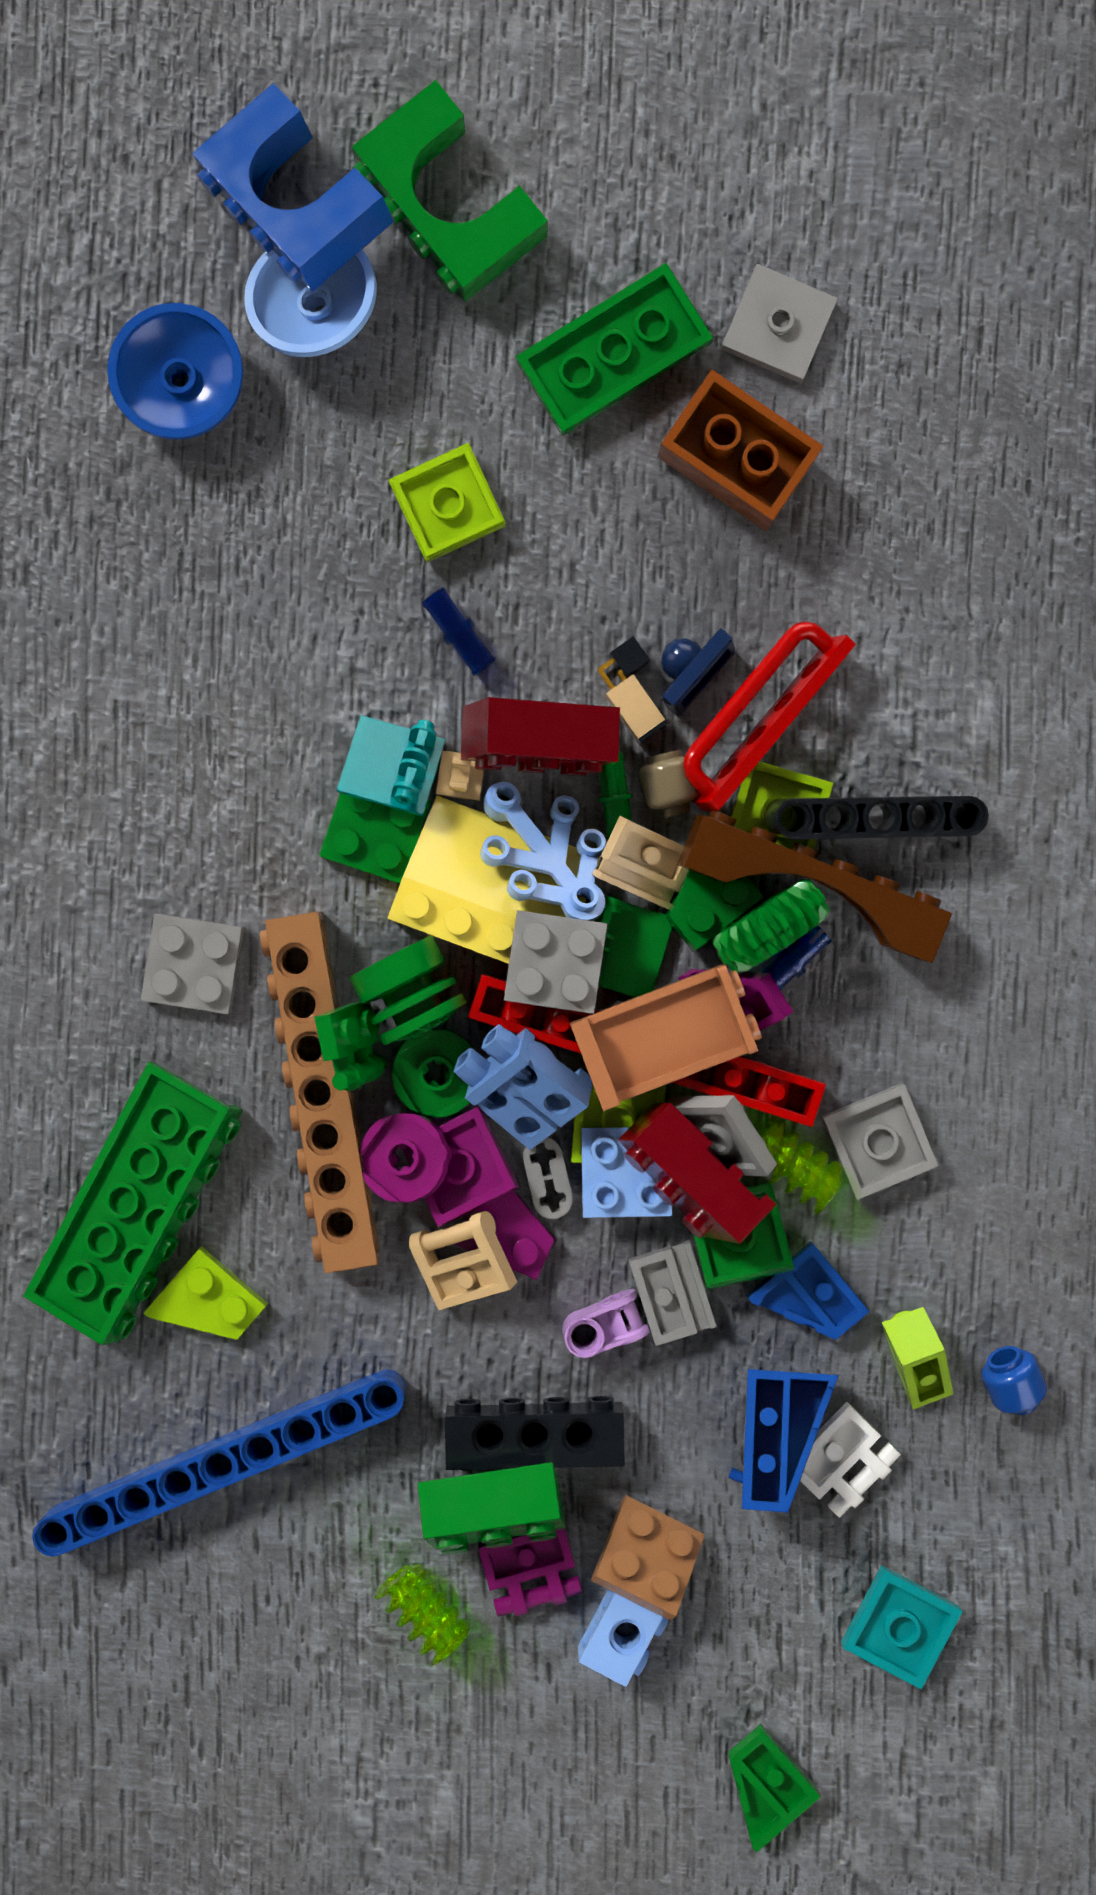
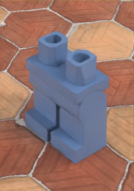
(523, 1085)

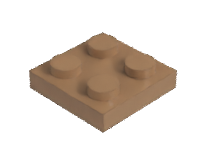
(648, 1558)

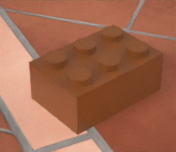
(739, 450)

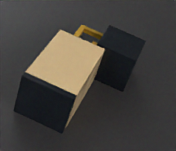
(635, 705)

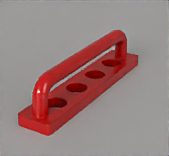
(830, 654)

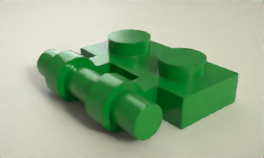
(347, 1040)

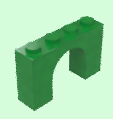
(465, 252)

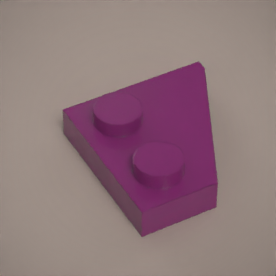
(519, 1234)

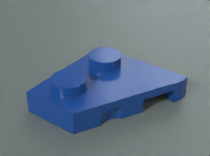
(811, 1295)

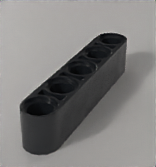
(896, 822)

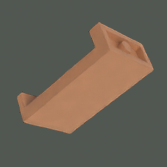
(665, 1035)

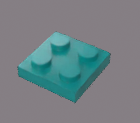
(901, 1627)

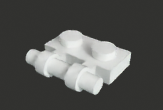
(836, 1449)

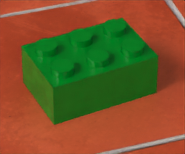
(491, 1508)

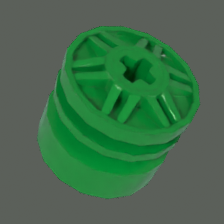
(408, 990)

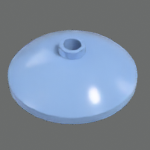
(285, 310)

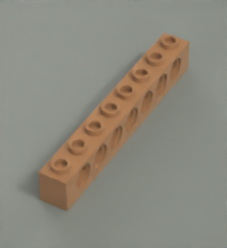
(361, 1244)

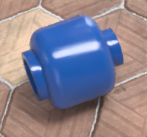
(1014, 1380)

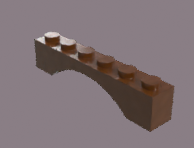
(897, 920)

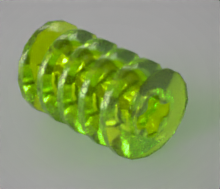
(801, 1167)
(424, 1611)

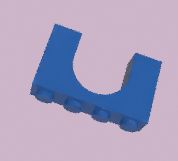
(309, 239)

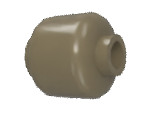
(666, 784)

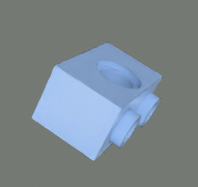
(614, 1654)

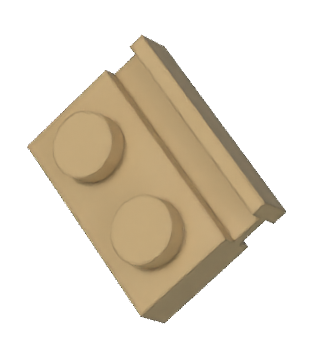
(642, 863)

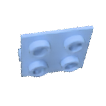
(611, 1183)

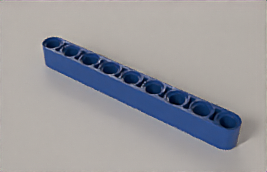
(204, 1476)

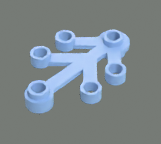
(545, 856)

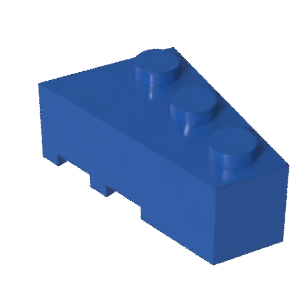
(779, 1433)

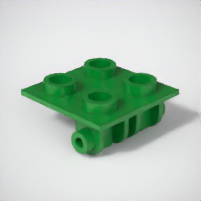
(632, 947)

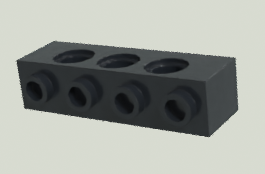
(469, 1451)

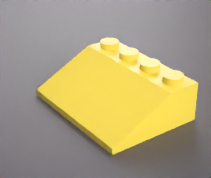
(457, 894)

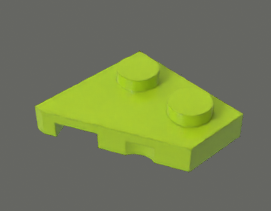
(207, 1299)

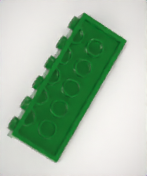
(133, 1205)

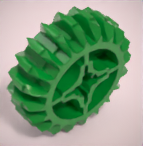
(771, 926)

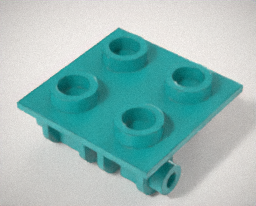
(392, 764)

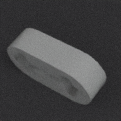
(537, 1179)

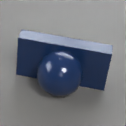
(693, 668)

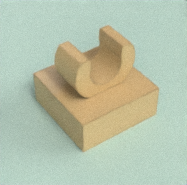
(459, 778)

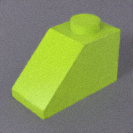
(918, 1357)

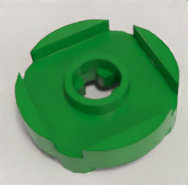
(412, 1065)

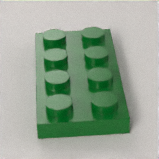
(614, 349)

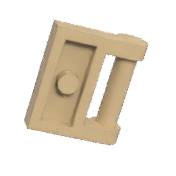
(467, 1274)

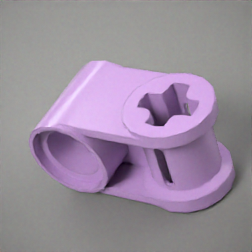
(608, 1324)

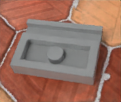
(672, 1293)

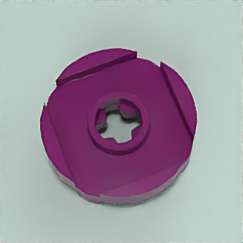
(380, 1162)

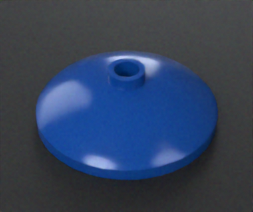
(160, 347)

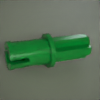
(614, 793)

